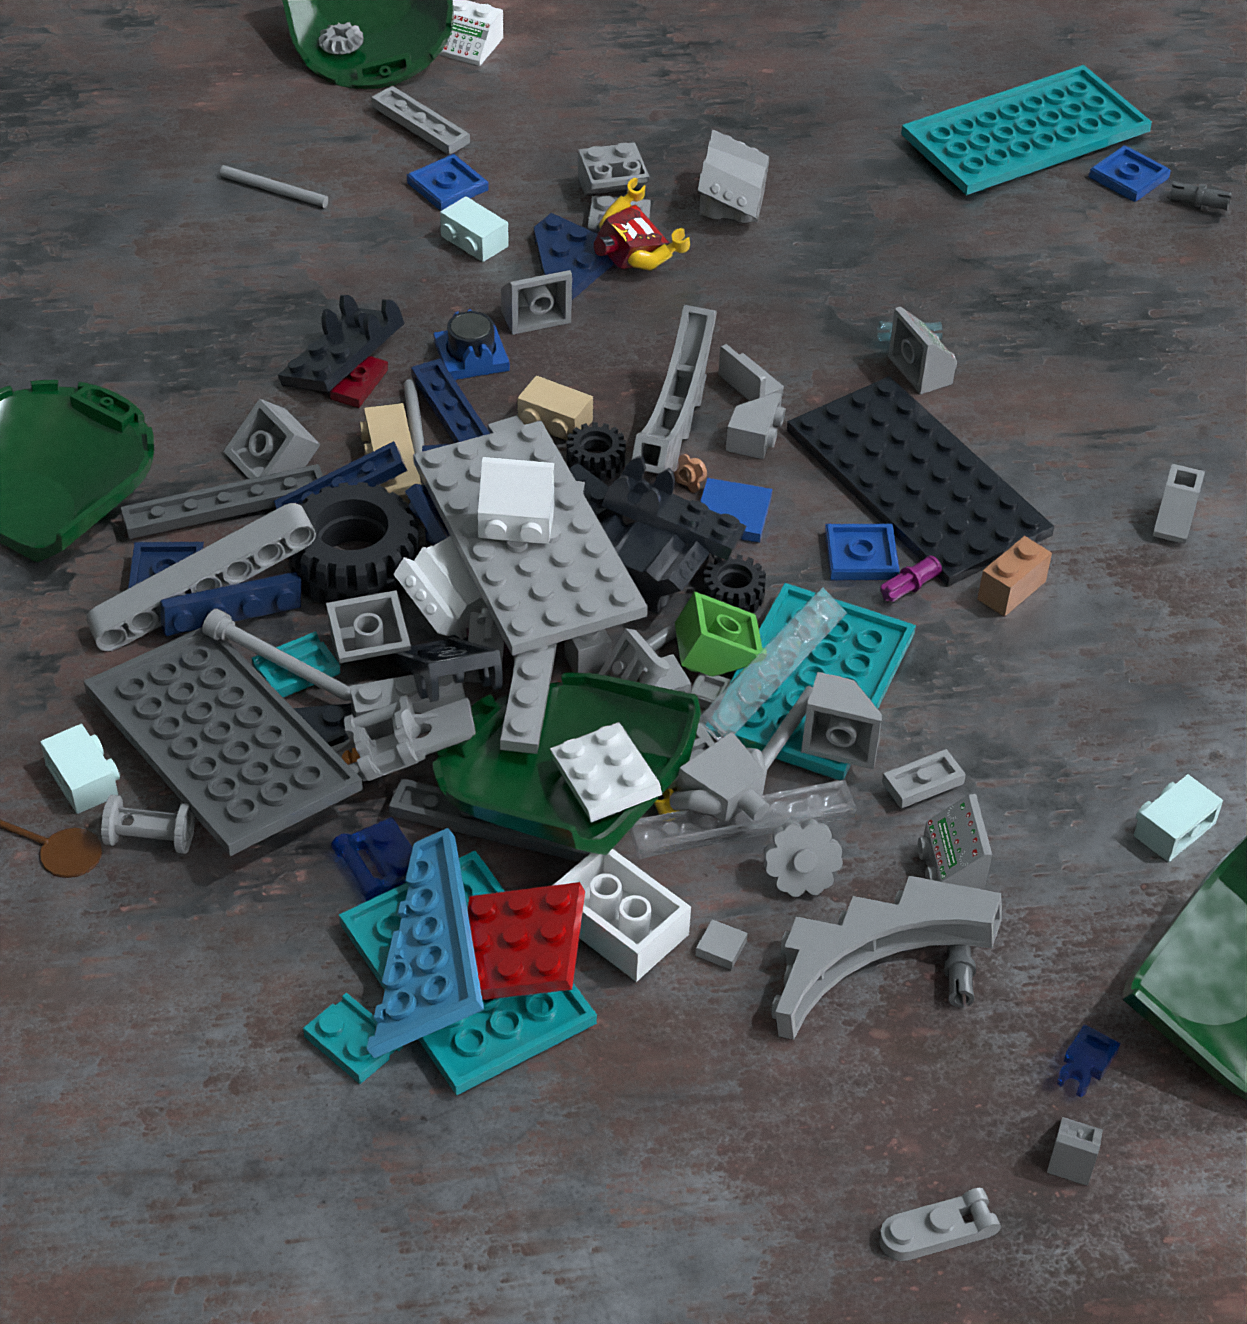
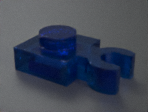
(1087, 1057)

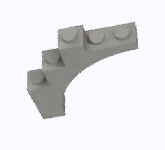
(681, 392)
(870, 929)

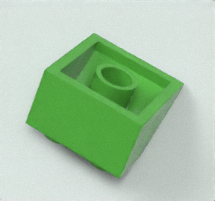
(716, 636)

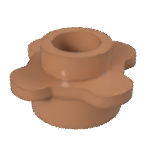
(690, 472)

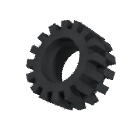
(598, 439)
(737, 572)

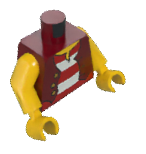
(632, 238)

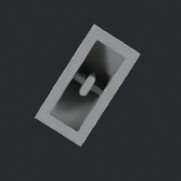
(1075, 1151)

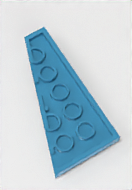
(431, 957)

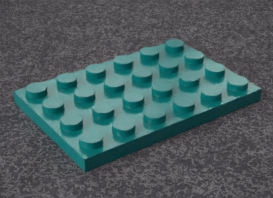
(859, 648)
(500, 1034)

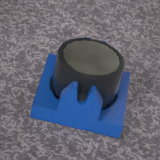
(473, 341)

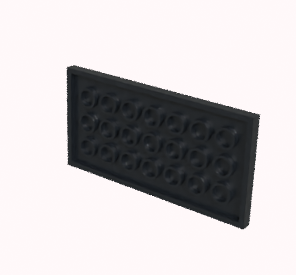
(918, 478)

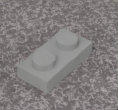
(923, 778)

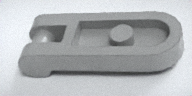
(938, 1226)

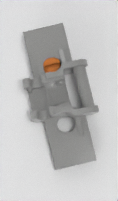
(379, 757)

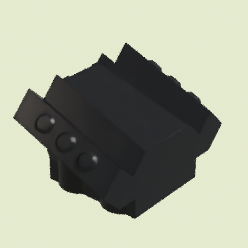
(654, 559)

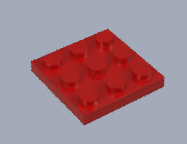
(526, 939)

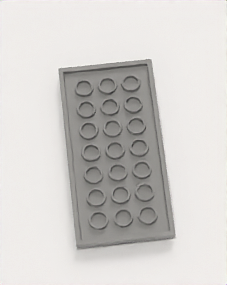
(532, 589)

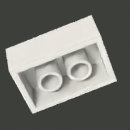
(627, 913)

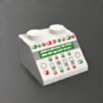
(474, 32)

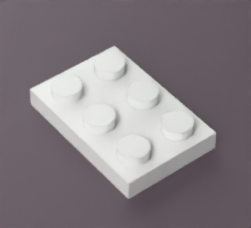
(605, 771)

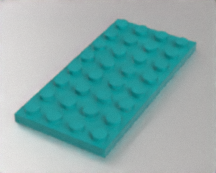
(1025, 129)

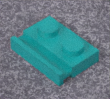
(306, 649)
(343, 1037)

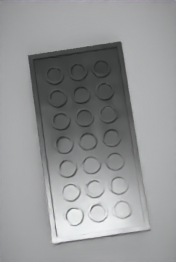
(222, 739)

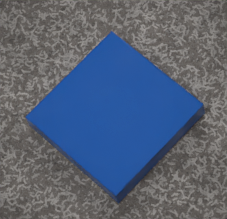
(1129, 173)
(447, 181)
(742, 501)
(861, 551)

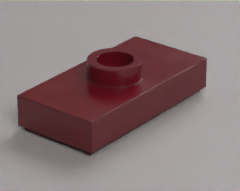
(360, 382)

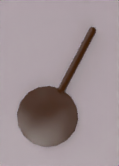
(66, 852)

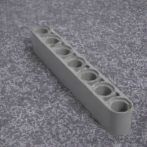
(215, 566)

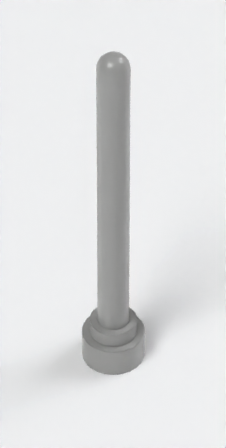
(220, 626)

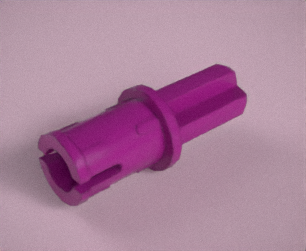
(911, 579)

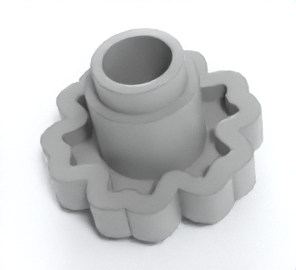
(803, 857)

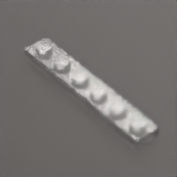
(772, 665)
(694, 829)

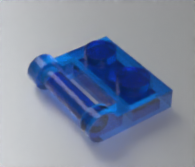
(387, 850)

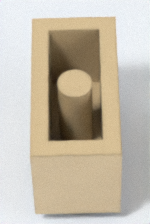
(556, 406)

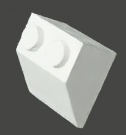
(516, 500)

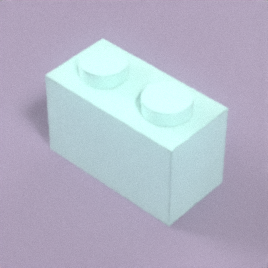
(474, 229)
(80, 767)
(1177, 817)

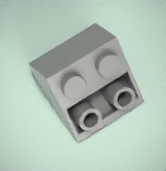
(610, 168)

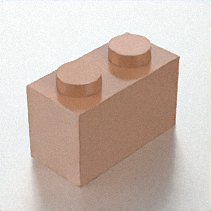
(1014, 576)

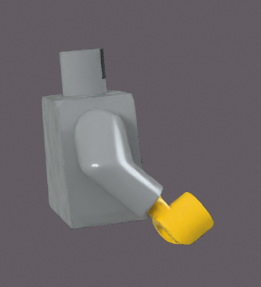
(720, 782)

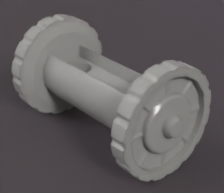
(147, 824)

